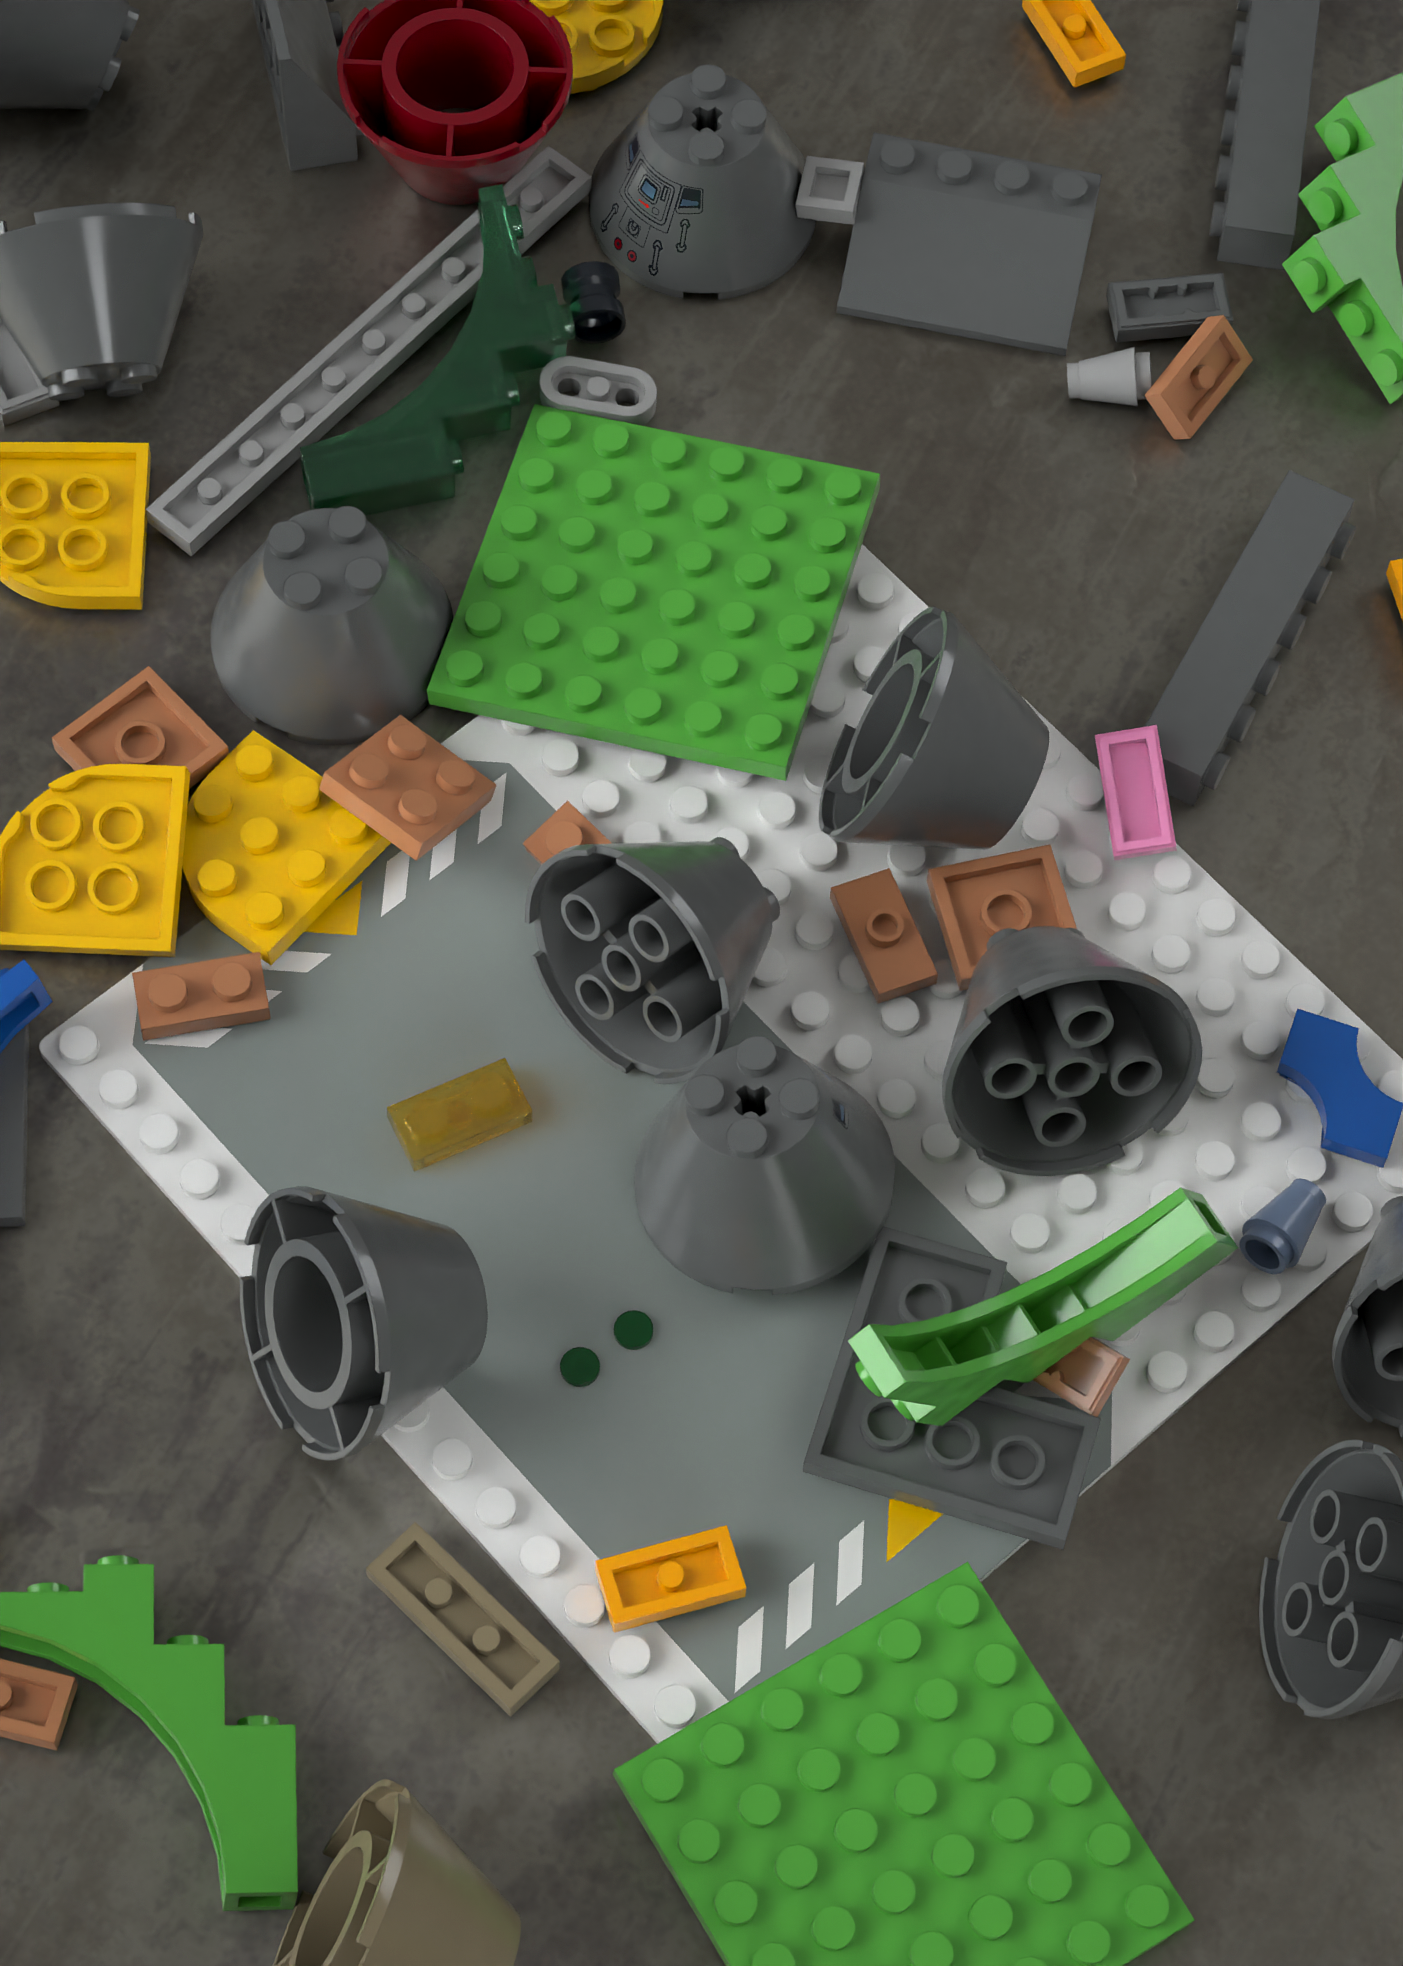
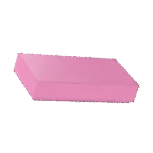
(1135, 792)

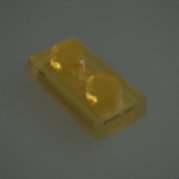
(459, 1114)

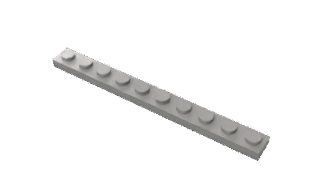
(355, 362)

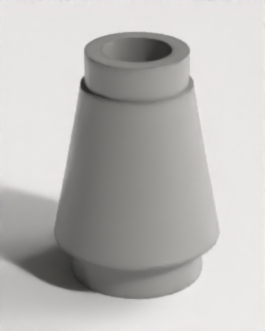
(1111, 378)

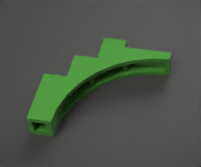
(1354, 204)
(953, 1359)
(178, 1690)

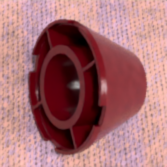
(439, 55)

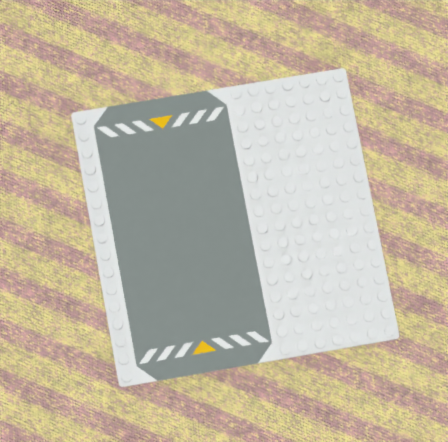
(712, 1420)

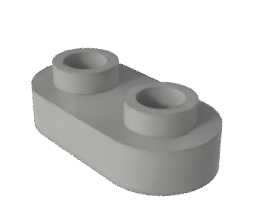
(599, 389)

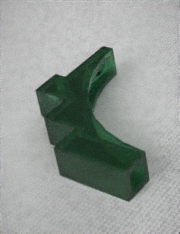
(414, 447)

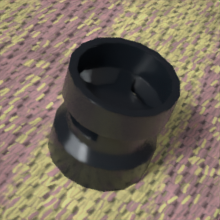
(592, 296)

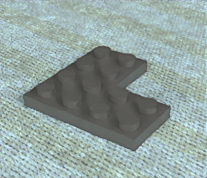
(992, 1464)

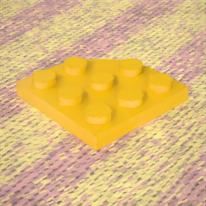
(605, 36)
(75, 522)
(270, 847)
(97, 863)

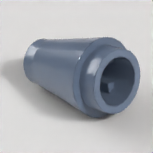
(1281, 1229)

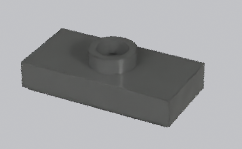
(1166, 306)

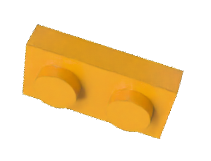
(1076, 38)
(670, 1578)

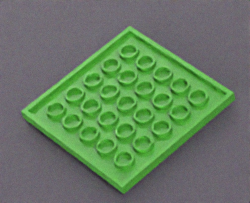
(656, 591)
(903, 1808)

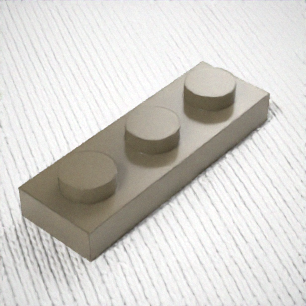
(463, 1619)

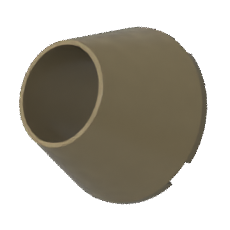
(399, 1896)

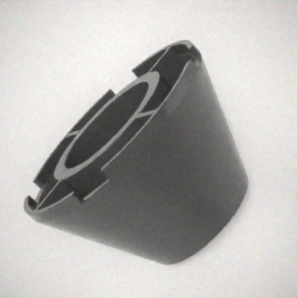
(939, 749)
(355, 1315)

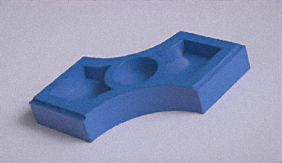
(1353, 1112)

